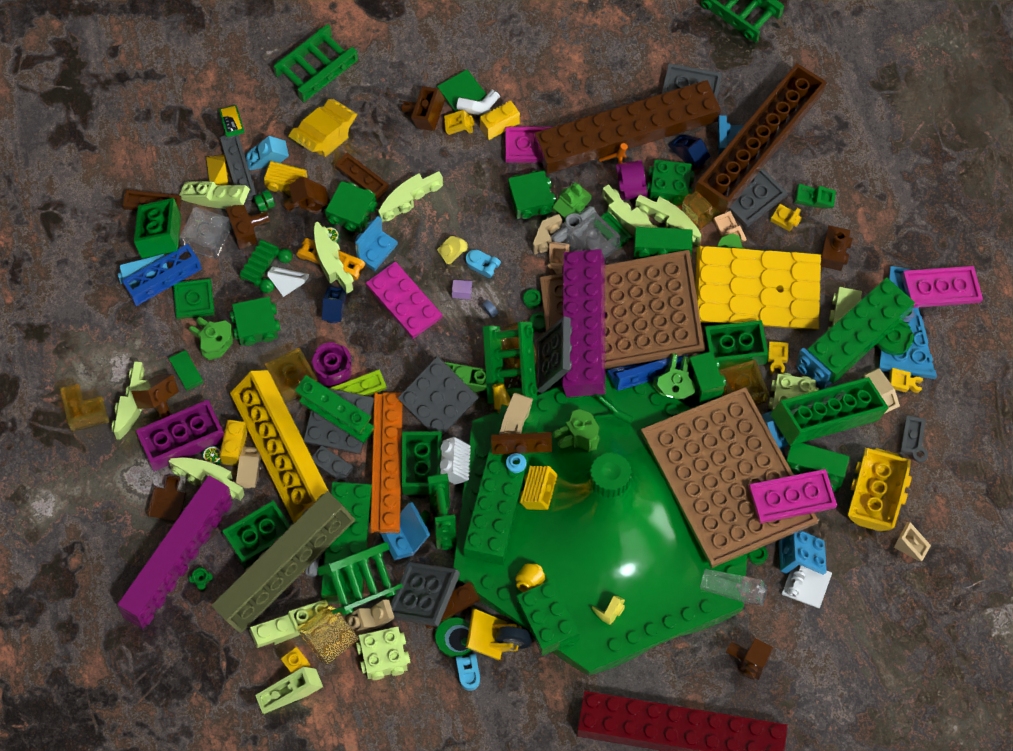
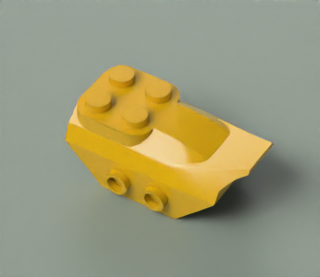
(879, 489)

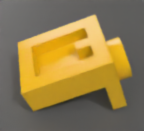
(458, 122)
(786, 217)
(295, 660)

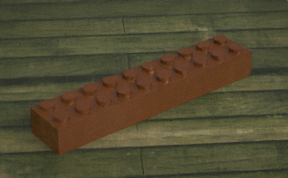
(628, 124)
(760, 138)

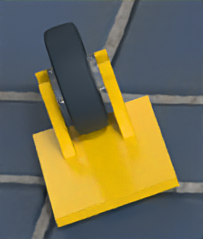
(493, 636)

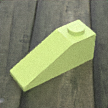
(290, 689)

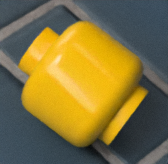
(529, 577)

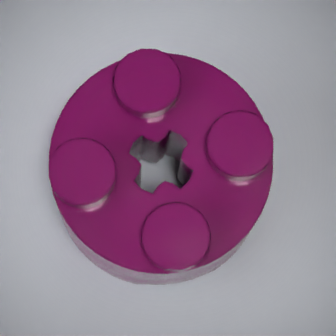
(631, 179)
(334, 374)

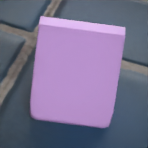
(461, 289)

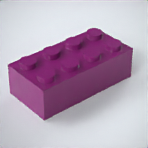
(180, 435)

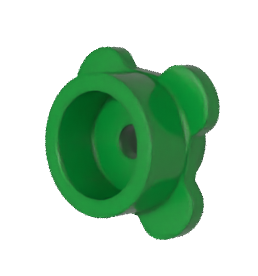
(201, 583)

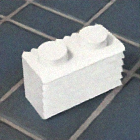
(455, 460)

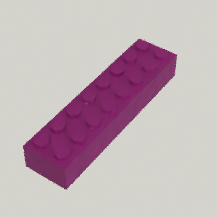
(586, 307)
(176, 552)

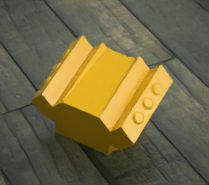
(324, 128)

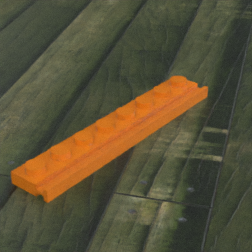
(386, 463)

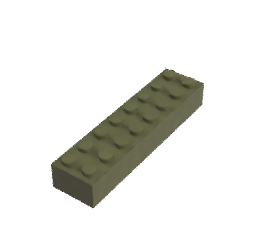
(283, 562)

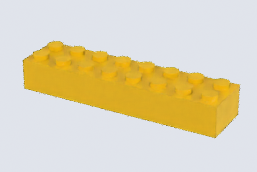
(278, 442)

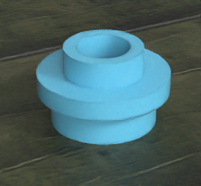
(516, 468)

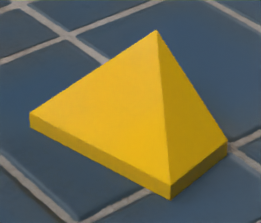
(217, 169)

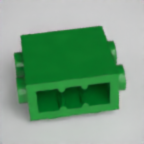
(670, 181)
(531, 194)
(351, 207)
(255, 321)

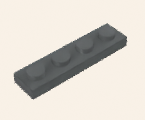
(237, 163)

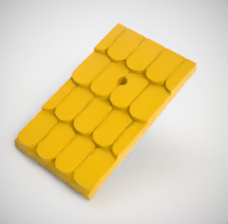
(757, 286)

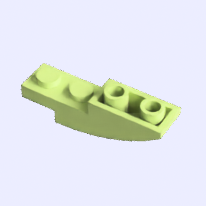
(212, 195)
(402, 197)
(623, 213)
(667, 213)
(329, 258)
(127, 409)
(199, 470)
(286, 626)

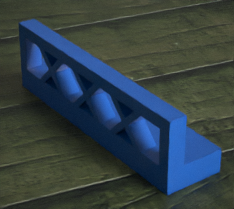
(165, 277)
(639, 373)

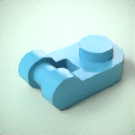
(476, 259)
(468, 678)

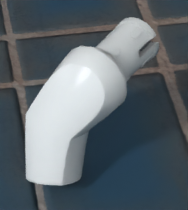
(478, 107)

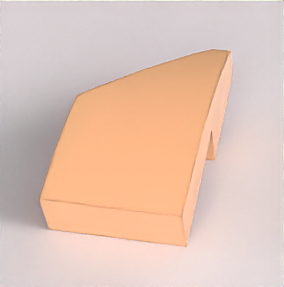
(727, 225)
(556, 253)

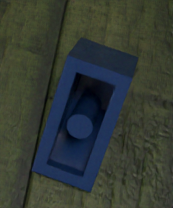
(690, 150)
(333, 304)

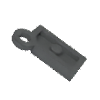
(913, 438)
(332, 464)

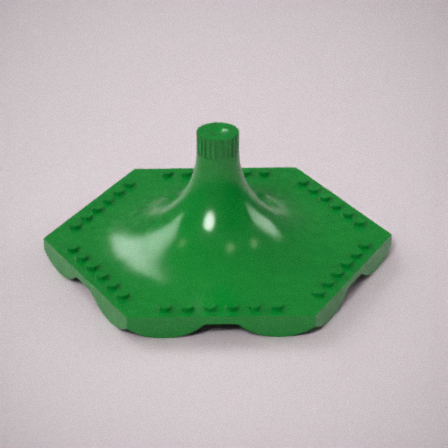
(603, 536)

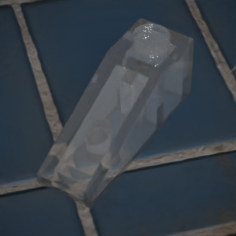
(735, 586)

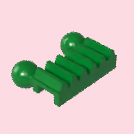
(261, 261)

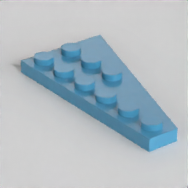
(918, 357)

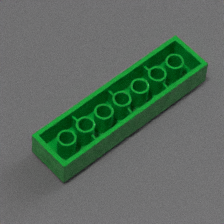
(497, 501)

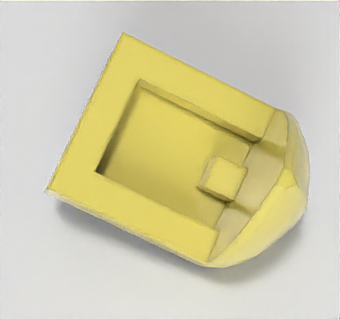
(452, 248)
(614, 609)

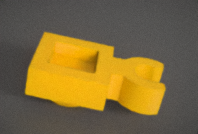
(778, 355)
(902, 382)

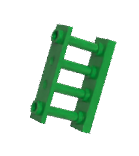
(751, 32)
(320, 78)
(494, 359)
(335, 409)
(439, 503)
(347, 565)

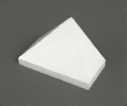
(286, 280)

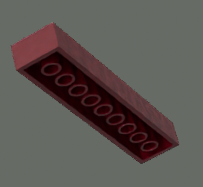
(674, 727)

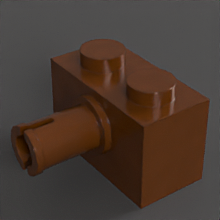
(426, 109)
(307, 195)
(244, 224)
(835, 248)
(156, 394)
(753, 659)

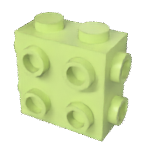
(789, 386)
(383, 653)

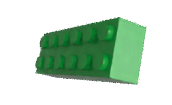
(861, 328)
(829, 411)
(355, 538)

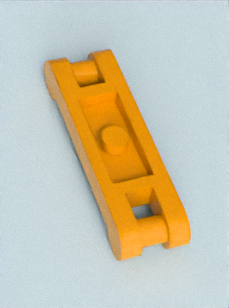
(346, 259)

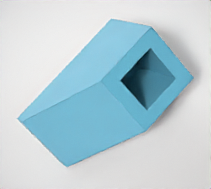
(267, 150)

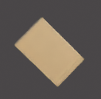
(912, 543)

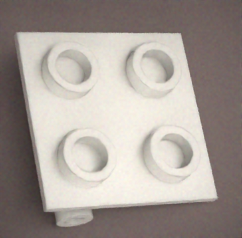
(806, 586)

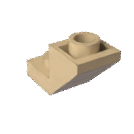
(547, 227)
(884, 388)
(516, 414)
(248, 467)
(370, 619)

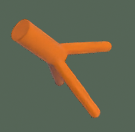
(620, 154)

